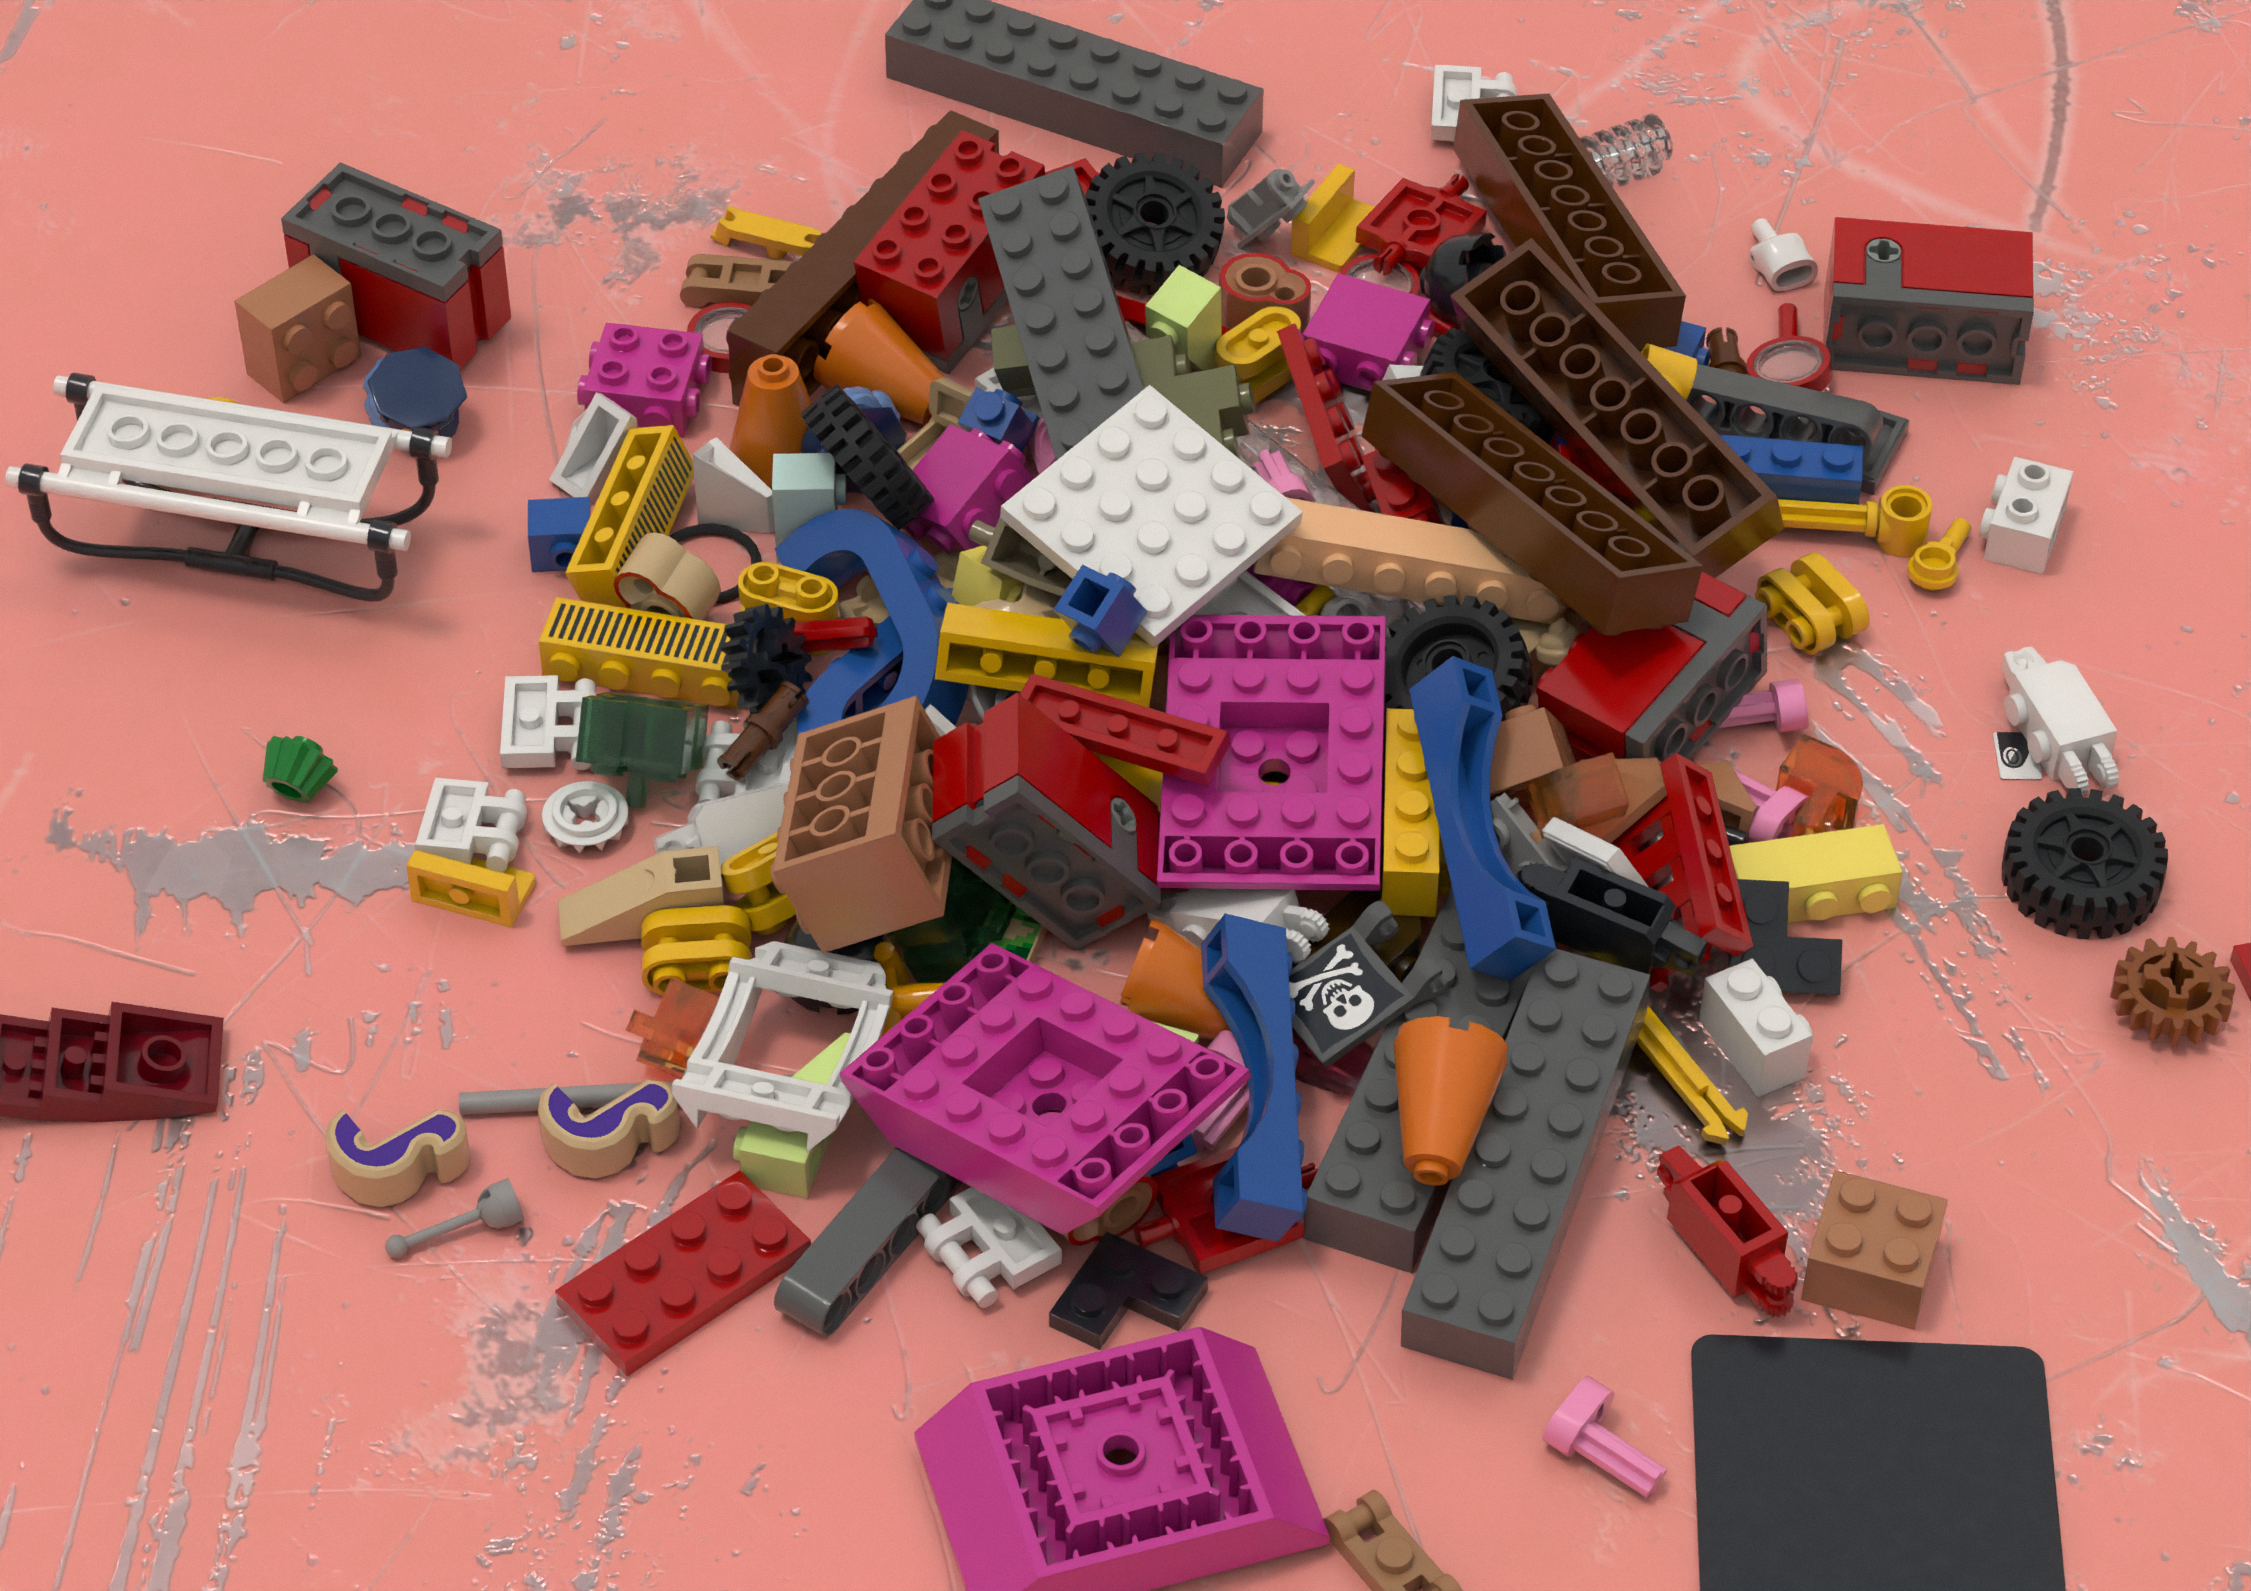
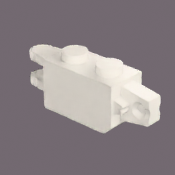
(2060, 719)
(729, 822)
(1200, 909)

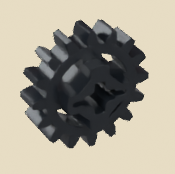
(763, 655)

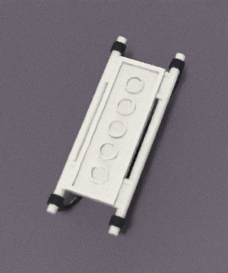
(235, 452)

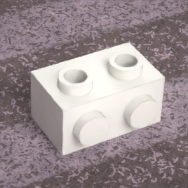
(2026, 514)
(1756, 1027)

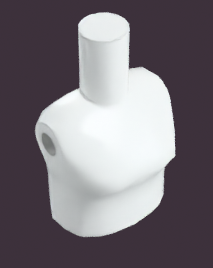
(1781, 258)

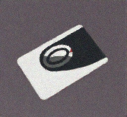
(2014, 757)

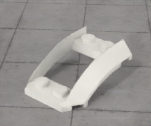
(772, 1099)

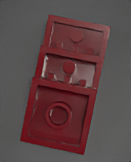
(110, 1065)

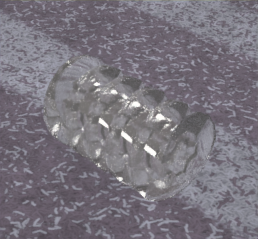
(1631, 149)

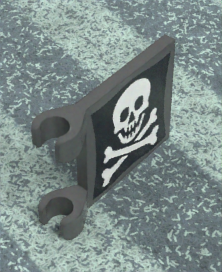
(1349, 991)

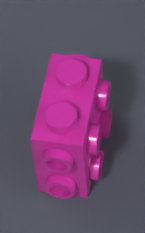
(1367, 328)
(648, 373)
(969, 483)

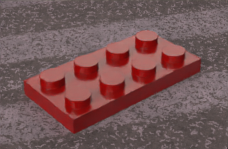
(1327, 418)
(682, 1272)

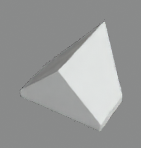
(592, 448)
(730, 491)

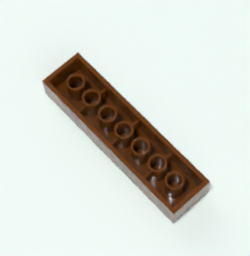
(1554, 192)
(822, 285)
(1616, 409)
(1532, 503)

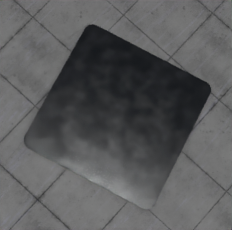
(1872, 1466)

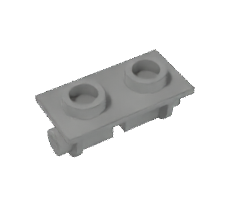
(1261, 208)
(1513, 836)

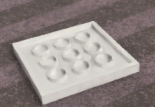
(1156, 507)

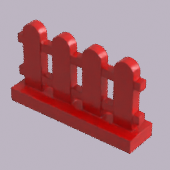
(1696, 855)

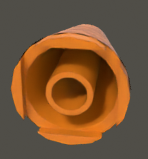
(879, 356)
(770, 414)
(1168, 984)
(1444, 1092)

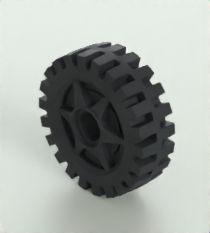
(1175, 200)
(1461, 355)
(867, 457)
(1461, 631)
(2084, 863)

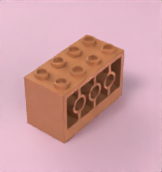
(860, 827)

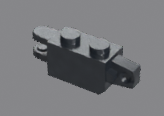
(1613, 918)

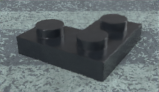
(1794, 962)
(1124, 1278)

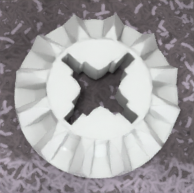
(583, 800)

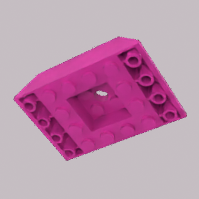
(1295, 702)
(1012, 1040)
(1044, 1510)

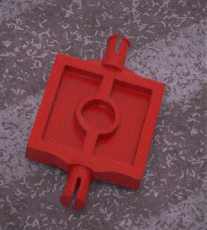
(1416, 220)
(1190, 1219)

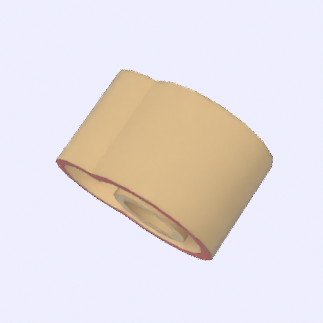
(666, 579)

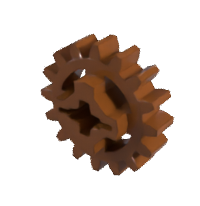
(2172, 991)

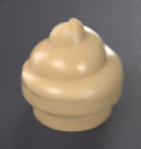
(1555, 643)

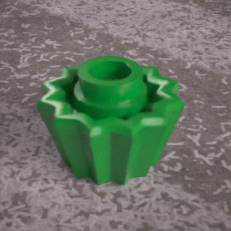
(296, 767)

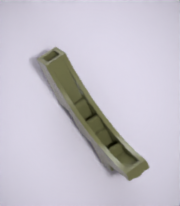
(1208, 397)

